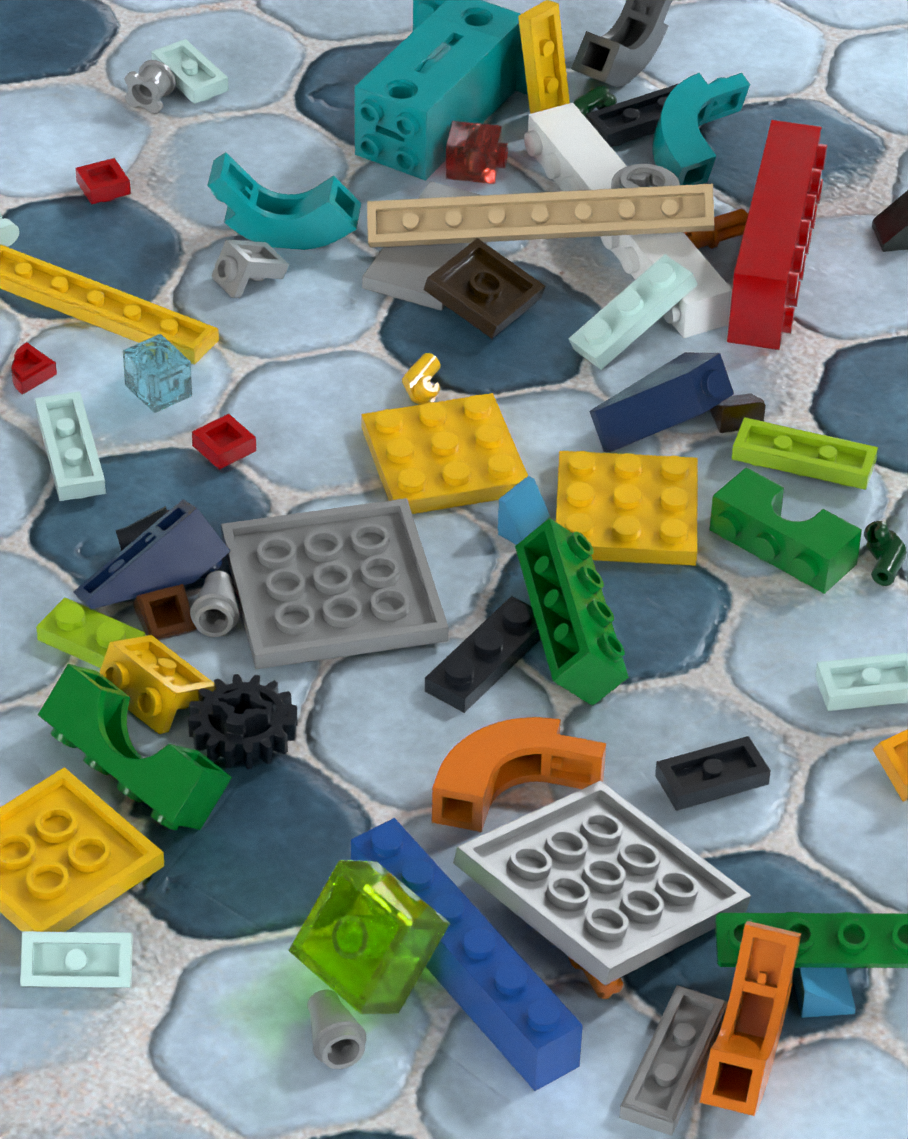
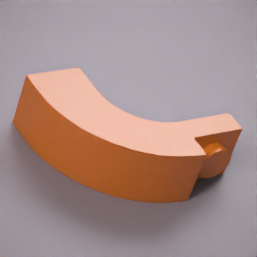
(509, 756)
(752, 1021)

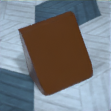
(165, 612)

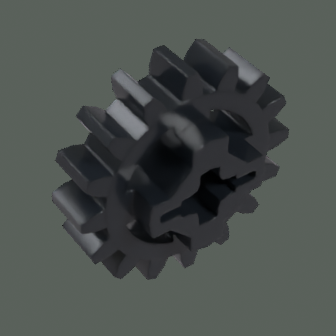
(242, 721)

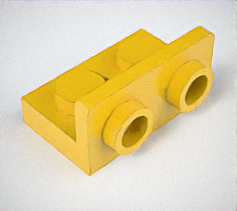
(153, 679)

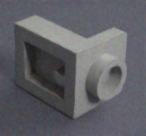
(246, 261)

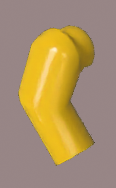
(418, 379)

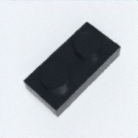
(712, 773)

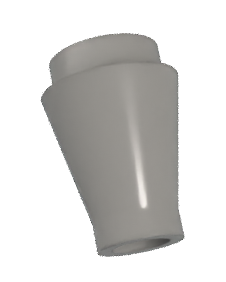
(215, 606)
(335, 1033)

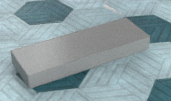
(673, 1060)

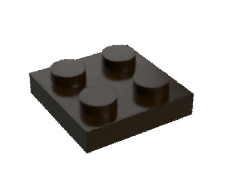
(484, 288)

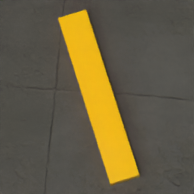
(102, 304)

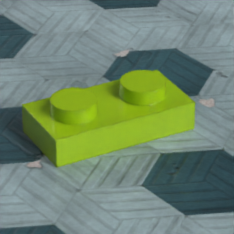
(82, 631)

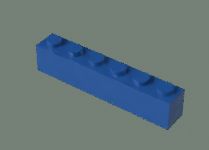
(480, 966)

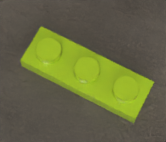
(804, 453)

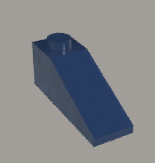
(662, 399)
(167, 554)

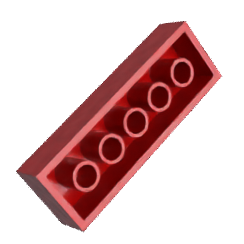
(777, 235)

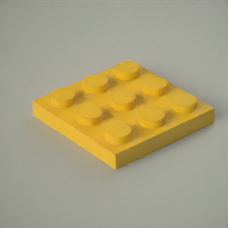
(444, 452)
(631, 505)
(66, 855)

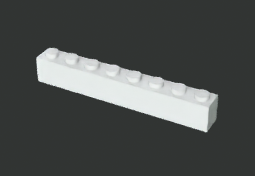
(582, 160)

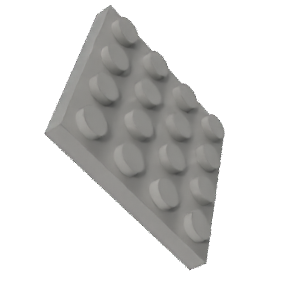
(333, 583)
(601, 881)

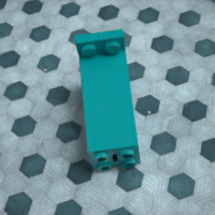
(449, 69)

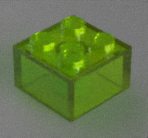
(368, 937)

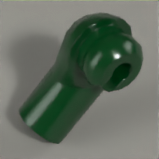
(595, 98)
(887, 550)

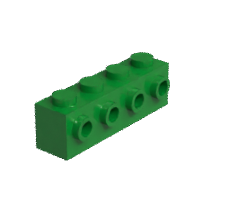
(571, 612)

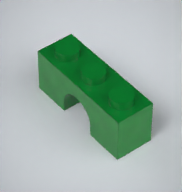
(810, 550)

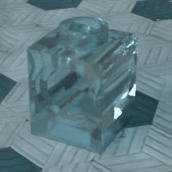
(157, 373)

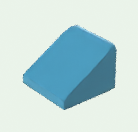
(521, 511)
(823, 992)

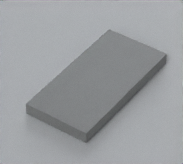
(404, 269)

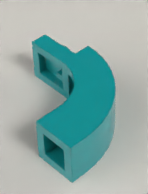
(690, 104)
(281, 219)

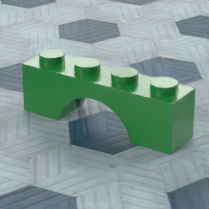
(92, 716)

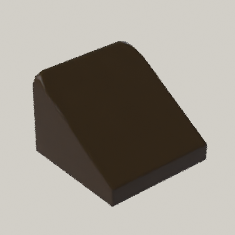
(731, 412)

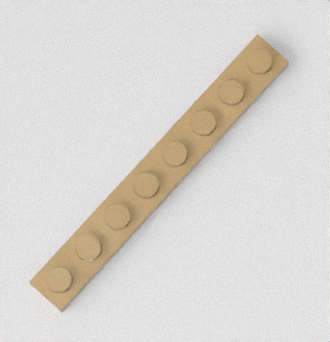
(541, 215)

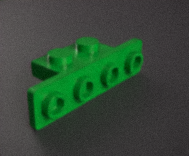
(825, 939)

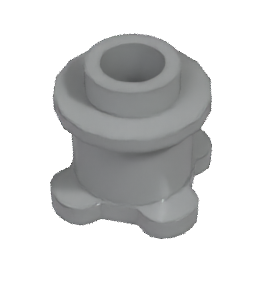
(149, 85)

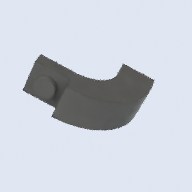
(627, 46)

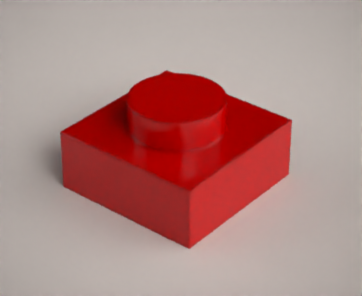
(103, 181)
(224, 441)

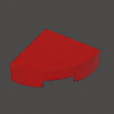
(31, 368)

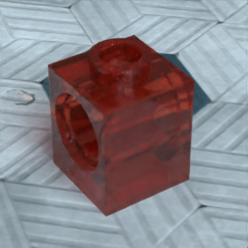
(475, 152)

